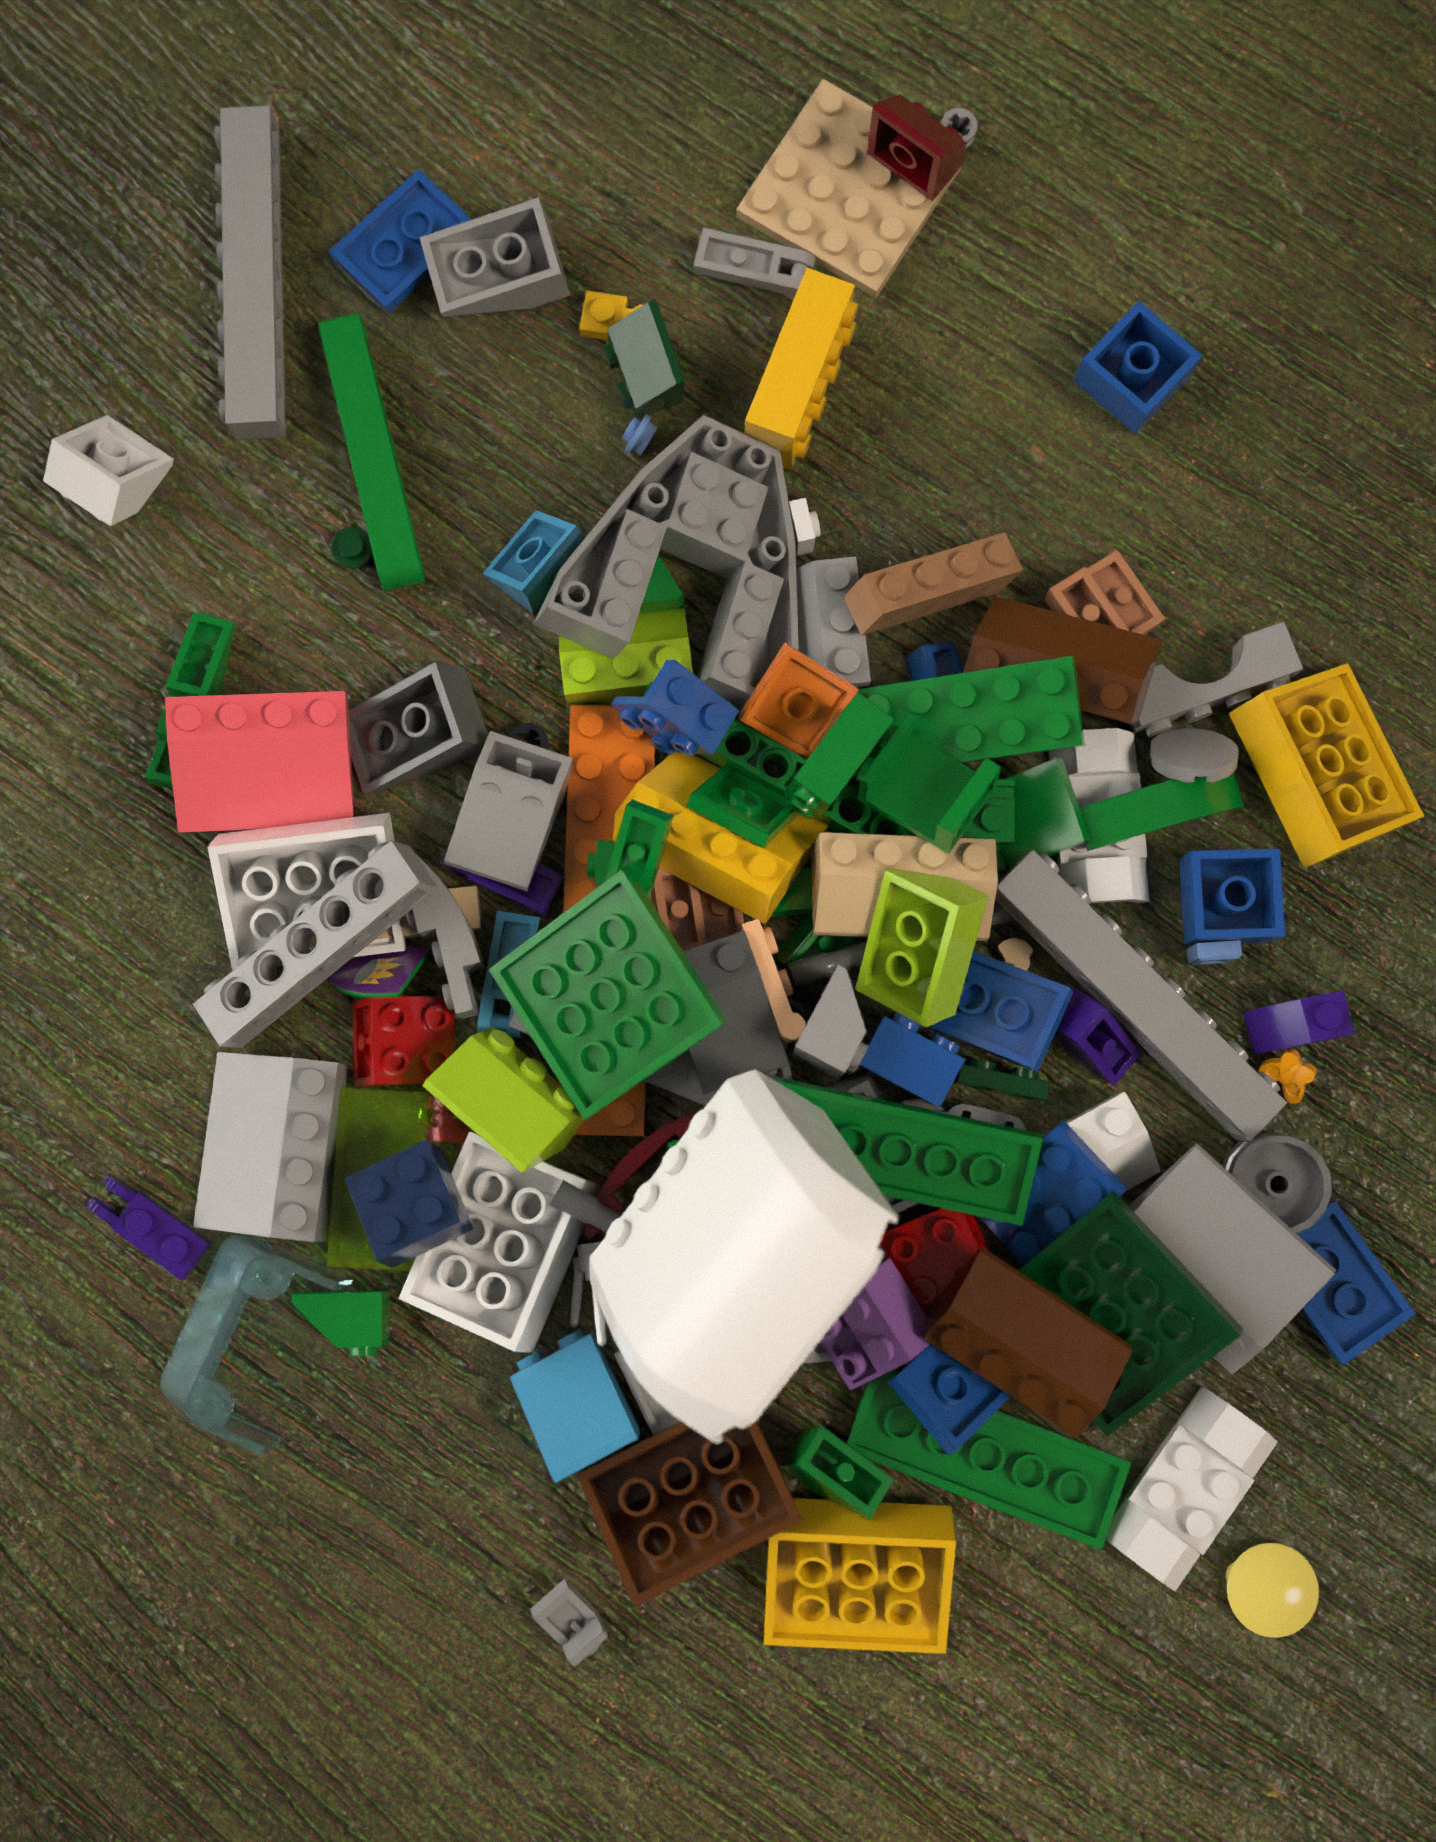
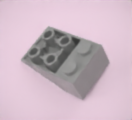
(509, 810)

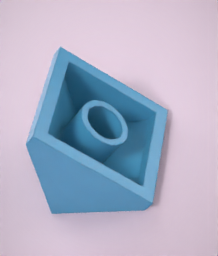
(533, 557)

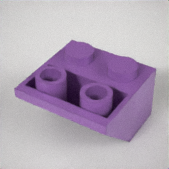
(877, 1329)

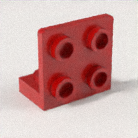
(400, 1039)
(932, 1251)

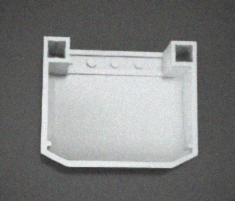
(738, 1254)

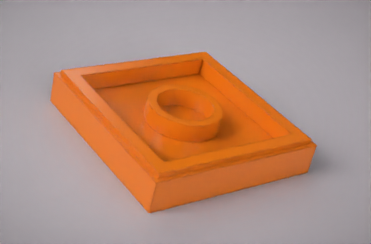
(797, 701)

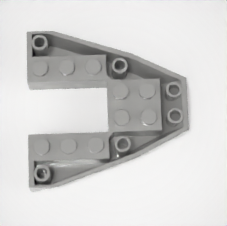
(711, 503)

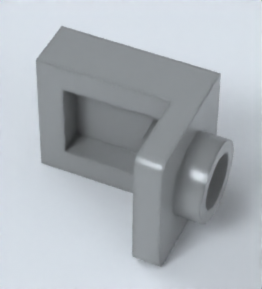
(570, 1621)

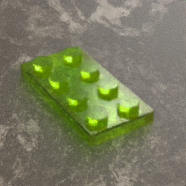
(368, 1131)

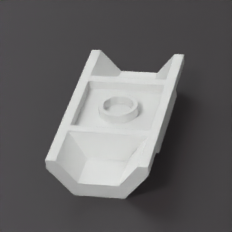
(1099, 772)
(1189, 1488)

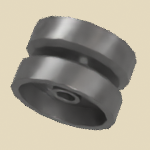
(1299, 1168)

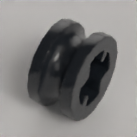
(527, 729)

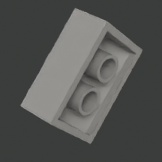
(825, 623)
(834, 1031)

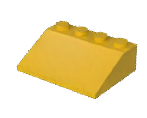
(1325, 764)
(714, 856)
(862, 1579)

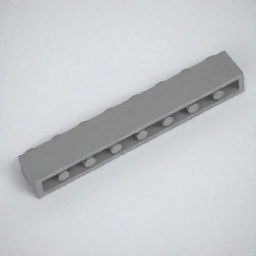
(251, 273)
(1138, 996)

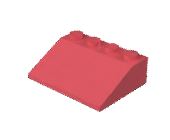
(259, 760)

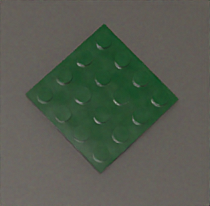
(1141, 1292)

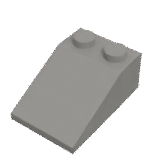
(496, 262)

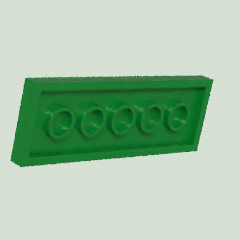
(989, 710)
(933, 1154)
(1002, 1465)

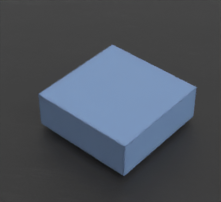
(1214, 952)

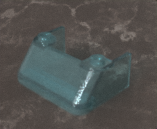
(239, 1270)

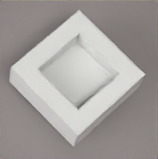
(805, 526)

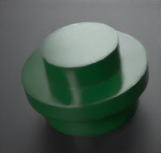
(352, 548)

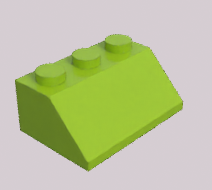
(598, 679)
(921, 944)
(506, 1099)

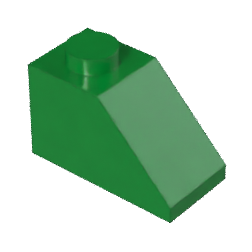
(349, 1317)
(836, 1471)

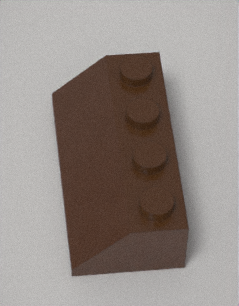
(1109, 661)
(1027, 1341)

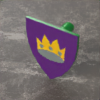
(379, 973)

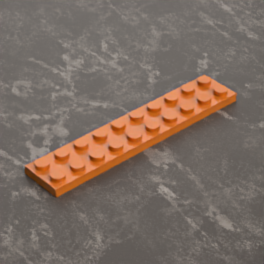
(604, 771)

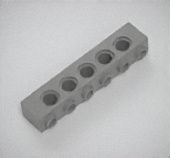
(404, 887)

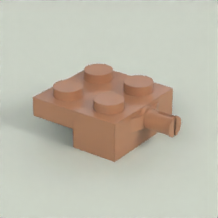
(1106, 595)
(691, 913)

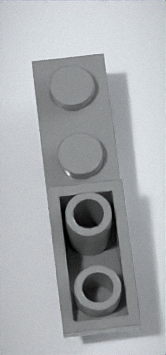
(456, 946)

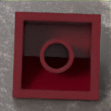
(915, 145)

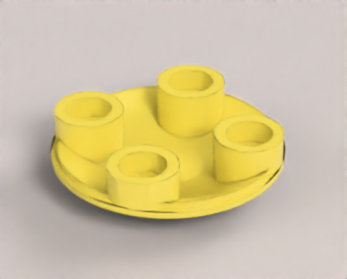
(1272, 1590)

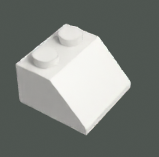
(105, 469)
(1118, 1139)

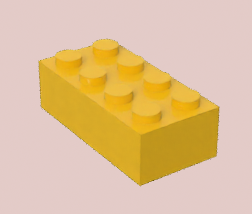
(803, 365)

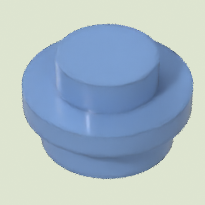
(639, 434)

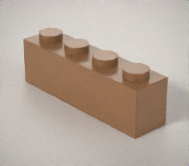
(932, 583)

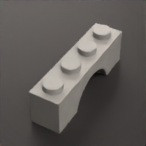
(1258, 663)

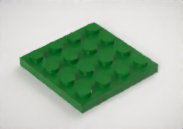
(607, 994)

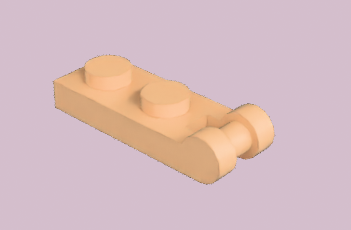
(776, 982)

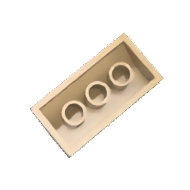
(852, 867)

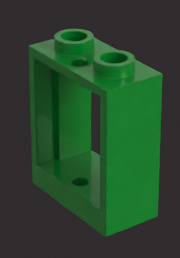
(837, 757)

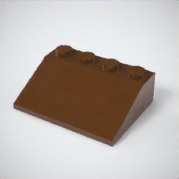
(686, 1504)

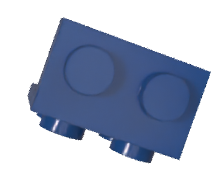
(678, 712)

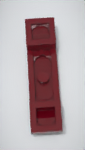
(634, 1162)

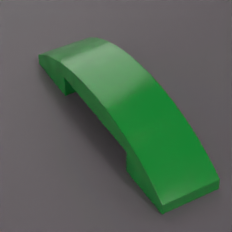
(1157, 808)

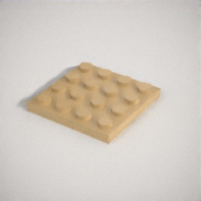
(835, 198)

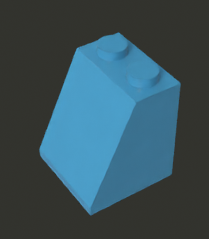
(574, 1404)

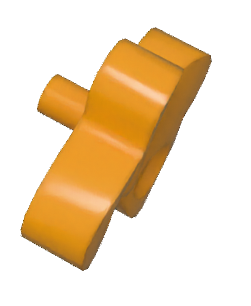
(1290, 1073)

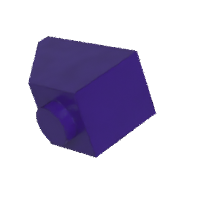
(1298, 1022)
(1096, 1038)

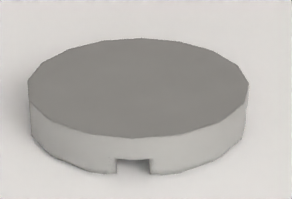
(1192, 753)

